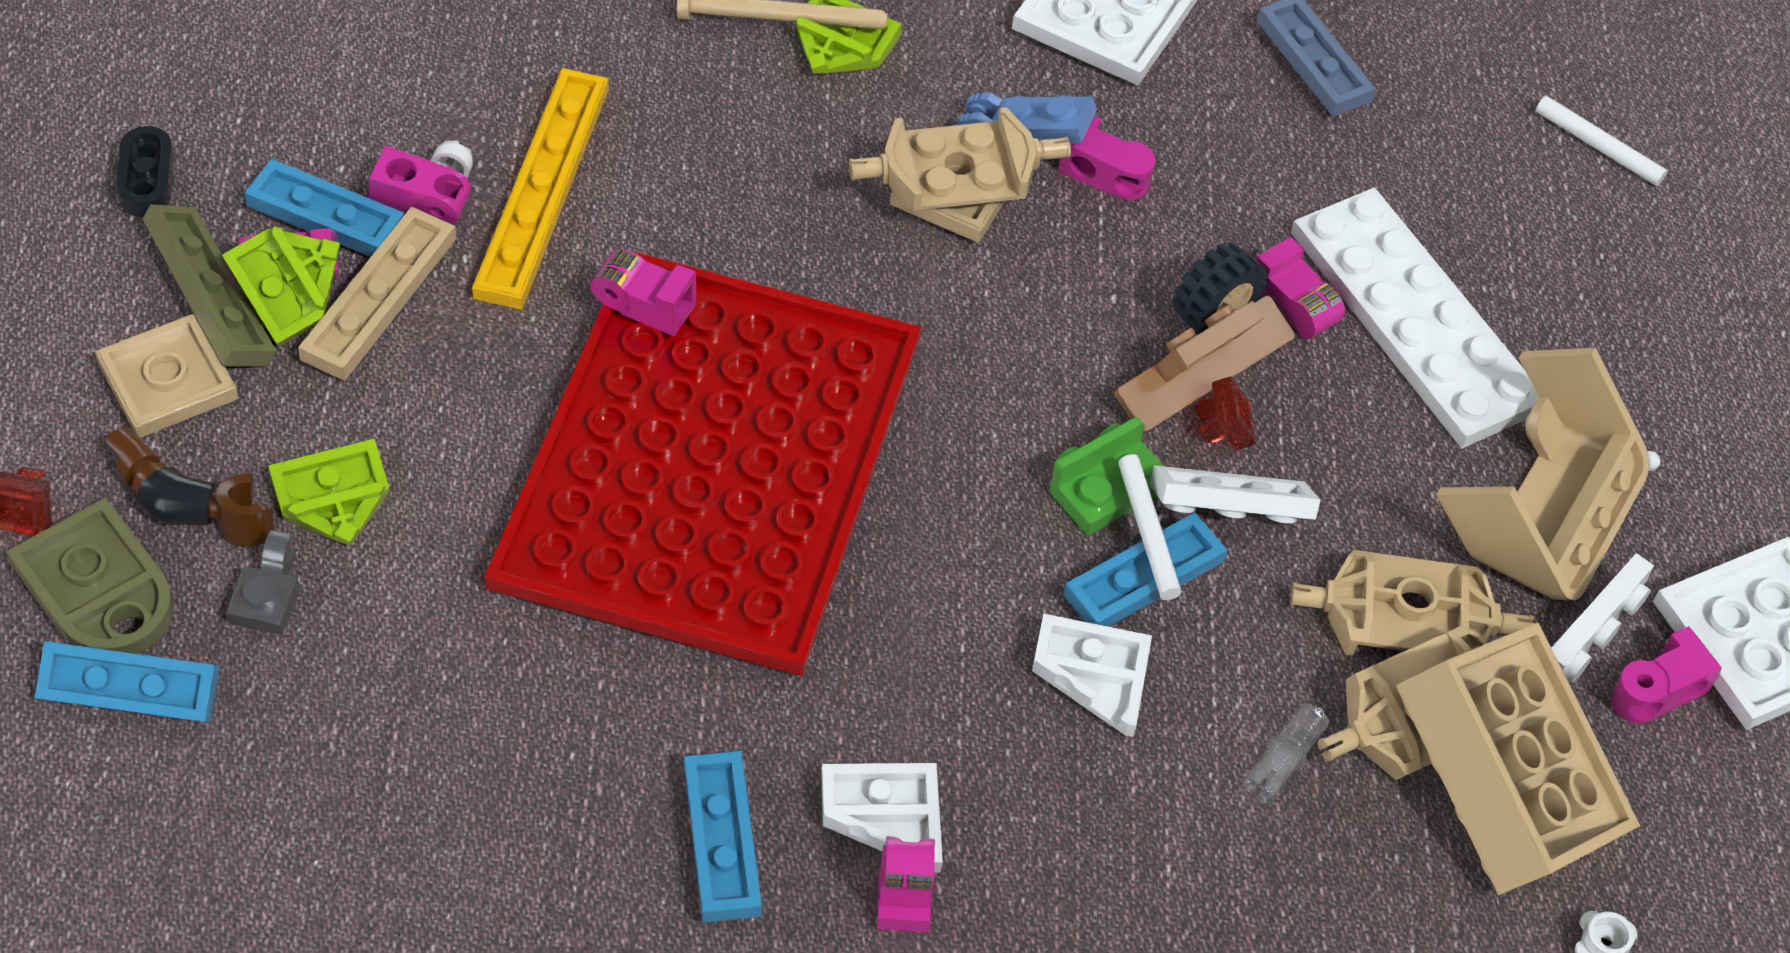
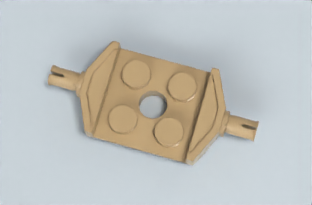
(995, 152)
(1370, 611)
(1378, 714)

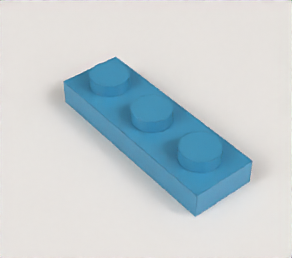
(321, 205)
(1127, 580)
(127, 681)
(722, 837)

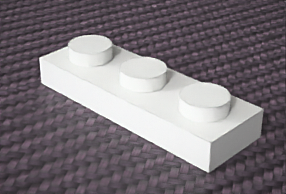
(1234, 494)
(1599, 621)

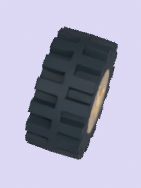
(1217, 281)

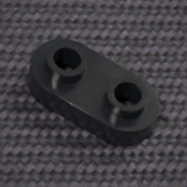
(143, 179)

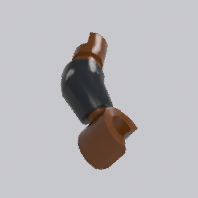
(187, 500)

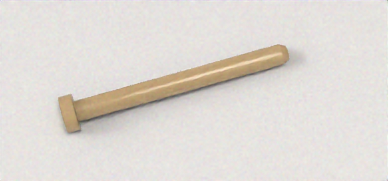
(785, 12)

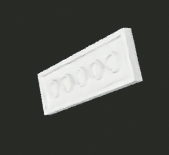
(1417, 316)

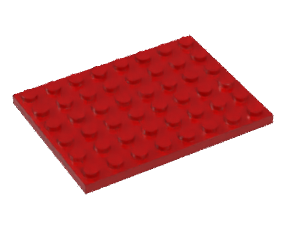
(710, 470)

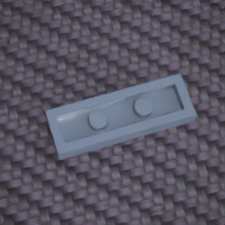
(1316, 55)

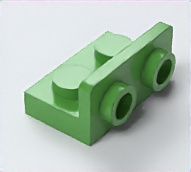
(1089, 477)

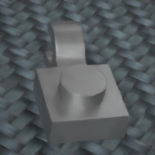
(266, 594)

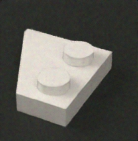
(1095, 667)
(882, 802)

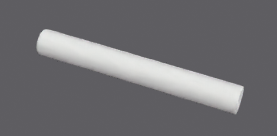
(1601, 140)
(1149, 527)

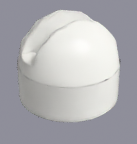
(454, 150)

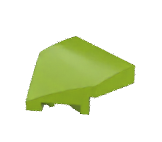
(845, 47)
(285, 279)
(332, 490)

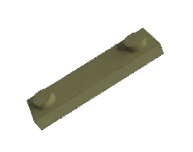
(209, 286)

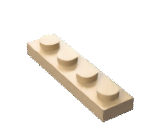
(377, 293)

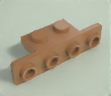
(1195, 361)

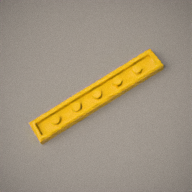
(540, 189)

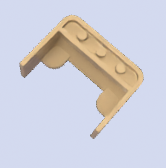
(1575, 492)

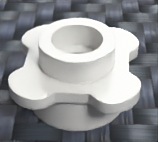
(1608, 926)

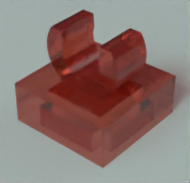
(1231, 415)
(25, 501)

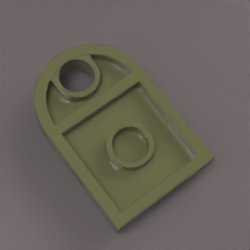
(93, 576)

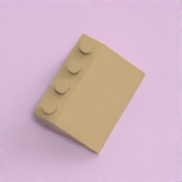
(1517, 757)

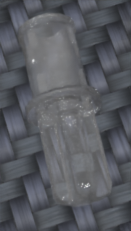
(1286, 752)

